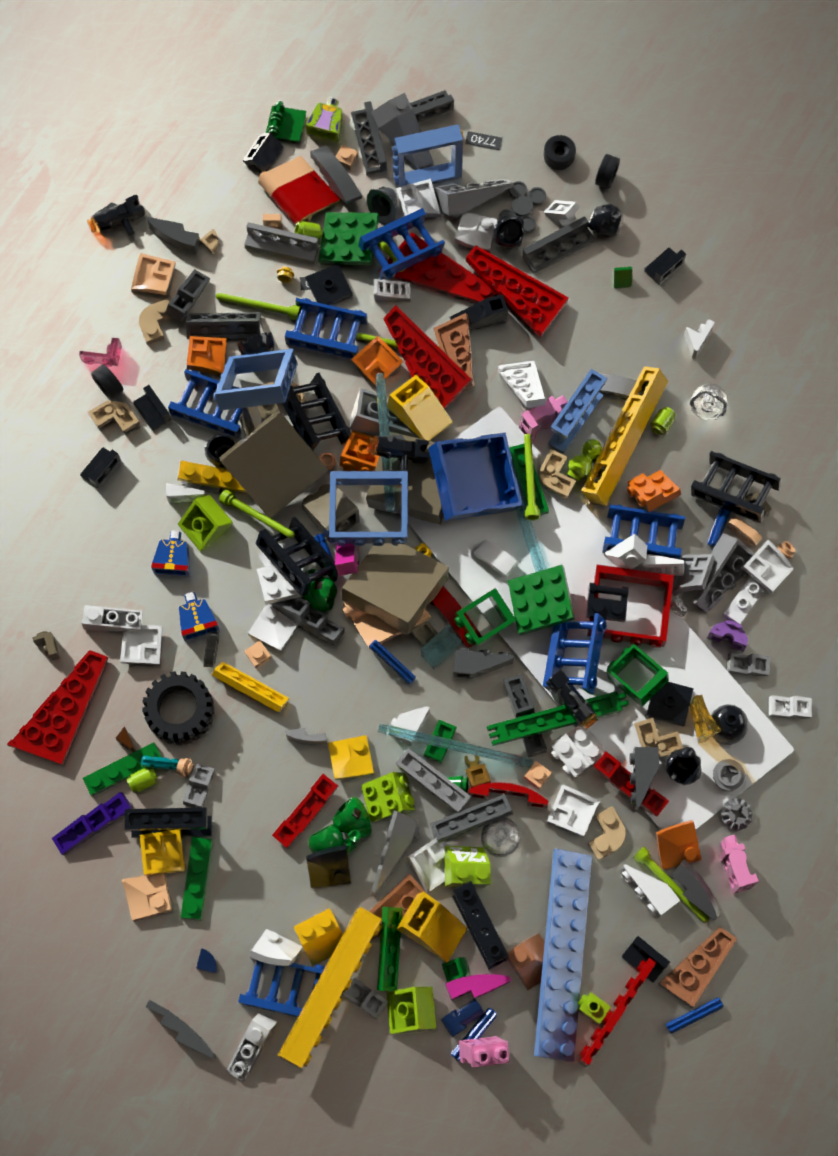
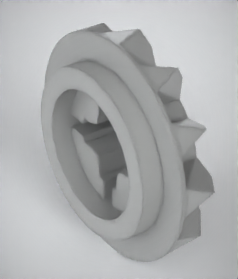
(733, 767)
(729, 818)

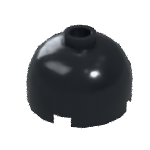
(257, 344)
(732, 723)

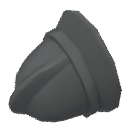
(384, 203)

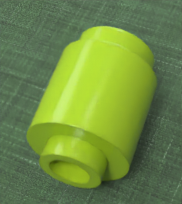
(309, 229)
(663, 421)
(142, 779)

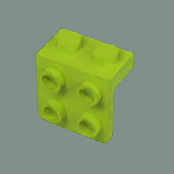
(388, 795)

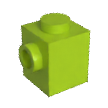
(593, 1008)

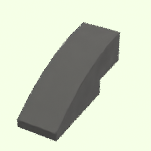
(175, 235)
(187, 296)
(697, 889)

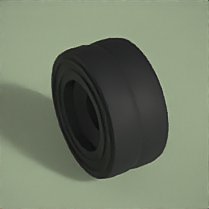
(559, 142)
(607, 171)
(107, 381)

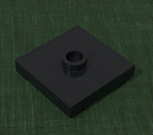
(329, 285)
(671, 704)

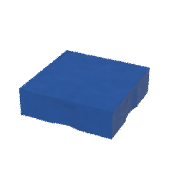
(475, 476)

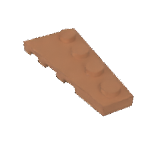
(455, 342)
(400, 896)
(697, 970)

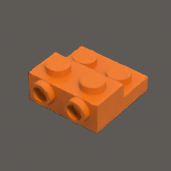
(355, 454)
(652, 490)

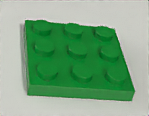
(342, 238)
(541, 600)

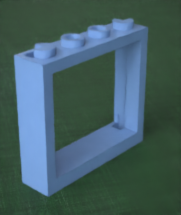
(426, 141)
(258, 395)
(368, 478)

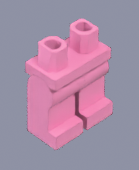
(542, 416)
(736, 866)
(484, 1051)

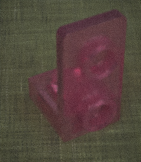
(109, 359)

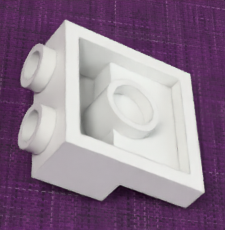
(577, 750)

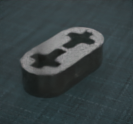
(211, 649)

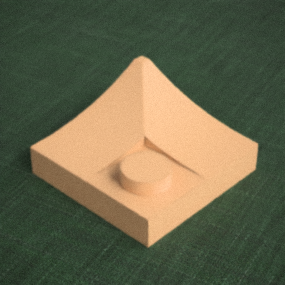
(152, 275)
(147, 896)

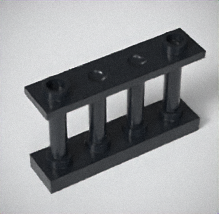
(303, 424)
(735, 503)
(287, 566)
(190, 821)
(480, 925)

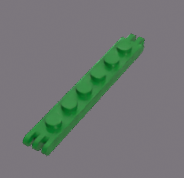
(552, 719)

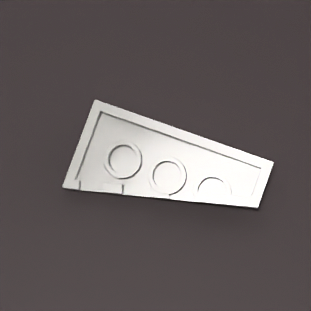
(524, 382)

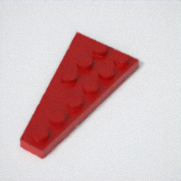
(443, 275)
(524, 294)
(426, 358)
(59, 717)
(612, 1018)

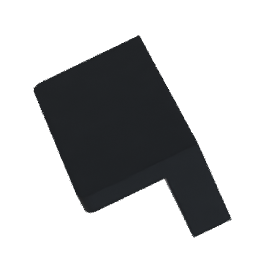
(263, 152)
(665, 265)
(152, 409)
(100, 466)
(641, 950)

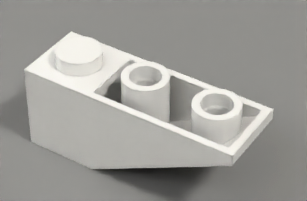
(111, 619)
(655, 892)
(251, 1046)

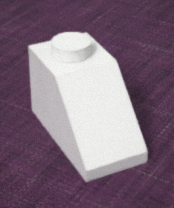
(628, 552)
(411, 720)

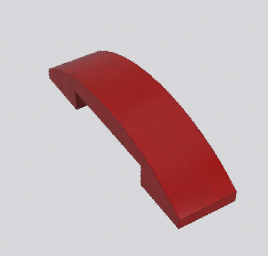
(448, 607)
(619, 777)
(534, 798)
(305, 811)

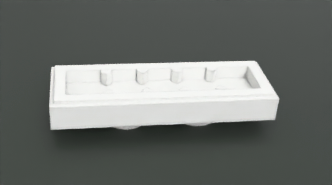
(744, 601)

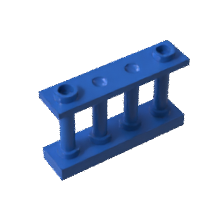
(401, 227)
(330, 345)
(197, 414)
(654, 518)
(560, 642)
(270, 1003)

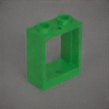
(501, 608)
(651, 688)

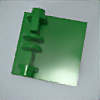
(286, 122)

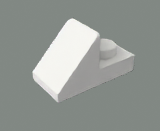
(562, 212)
(696, 340)

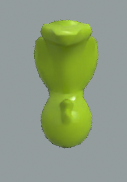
(581, 464)

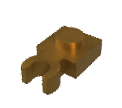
(476, 773)

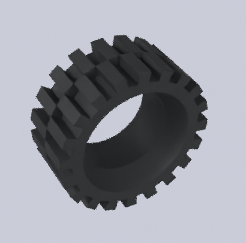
(186, 730)

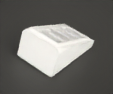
(384, 296)
(182, 494)
(663, 565)

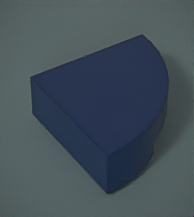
(206, 962)

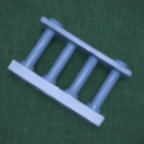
(577, 411)

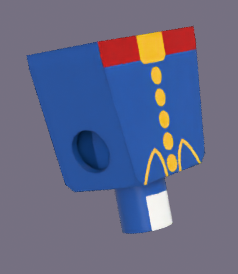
(172, 556)
(196, 618)

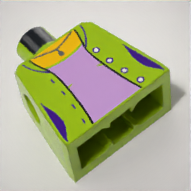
(326, 121)

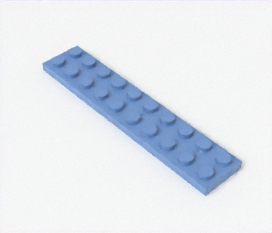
(563, 956)

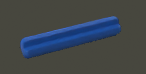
(718, 527)
(392, 662)
(694, 1015)
(477, 1030)

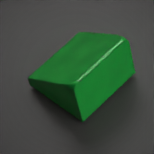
(622, 277)
(456, 969)

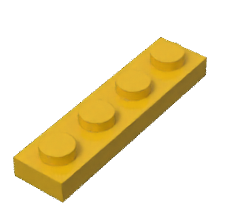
(208, 476)
(250, 686)

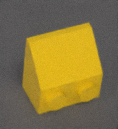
(319, 936)

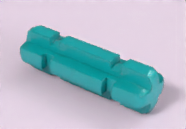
(159, 762)

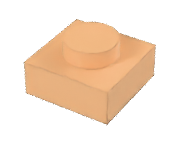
(347, 156)
(272, 220)
(257, 654)
(537, 775)

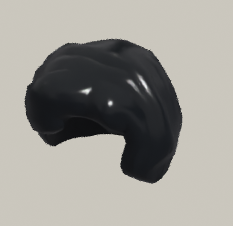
(606, 220)
(509, 232)
(217, 447)
(684, 766)

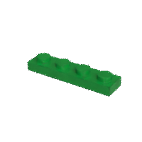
(518, 460)
(118, 770)
(196, 879)
(389, 949)

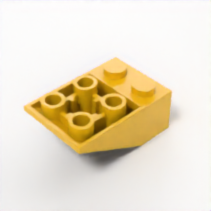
(419, 409)
(432, 926)

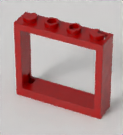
(644, 578)

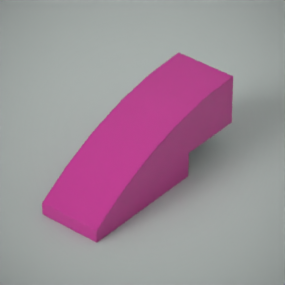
(347, 559)
(476, 984)

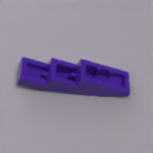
(91, 823)

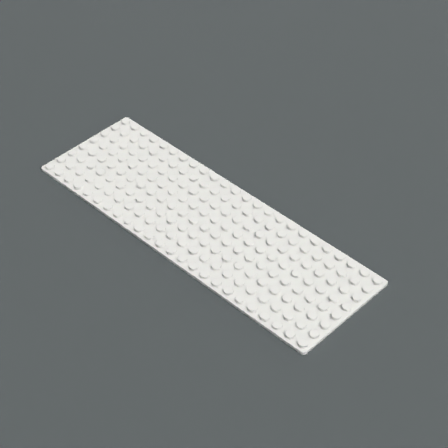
(576, 540)

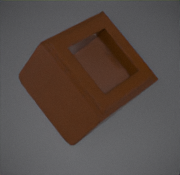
(124, 739)

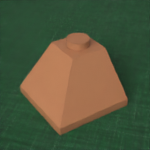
(528, 960)

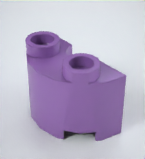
(731, 632)

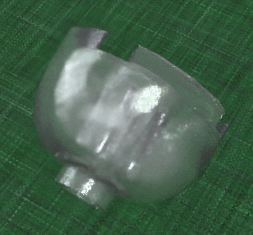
(709, 401)
(500, 837)

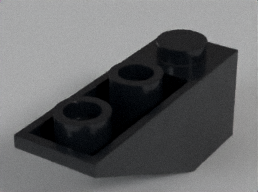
(485, 312)

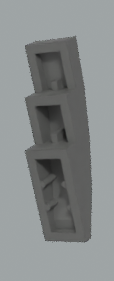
(336, 174)
(310, 619)
(521, 706)
(186, 1034)

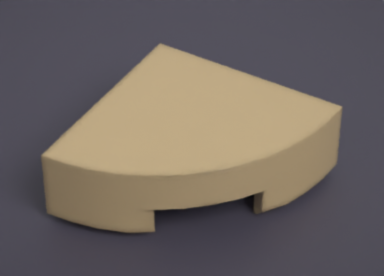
(210, 241)

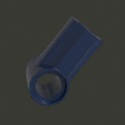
(459, 1019)

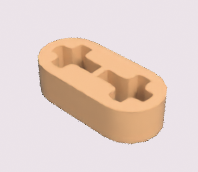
(744, 531)

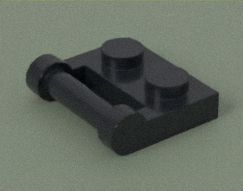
(609, 609)

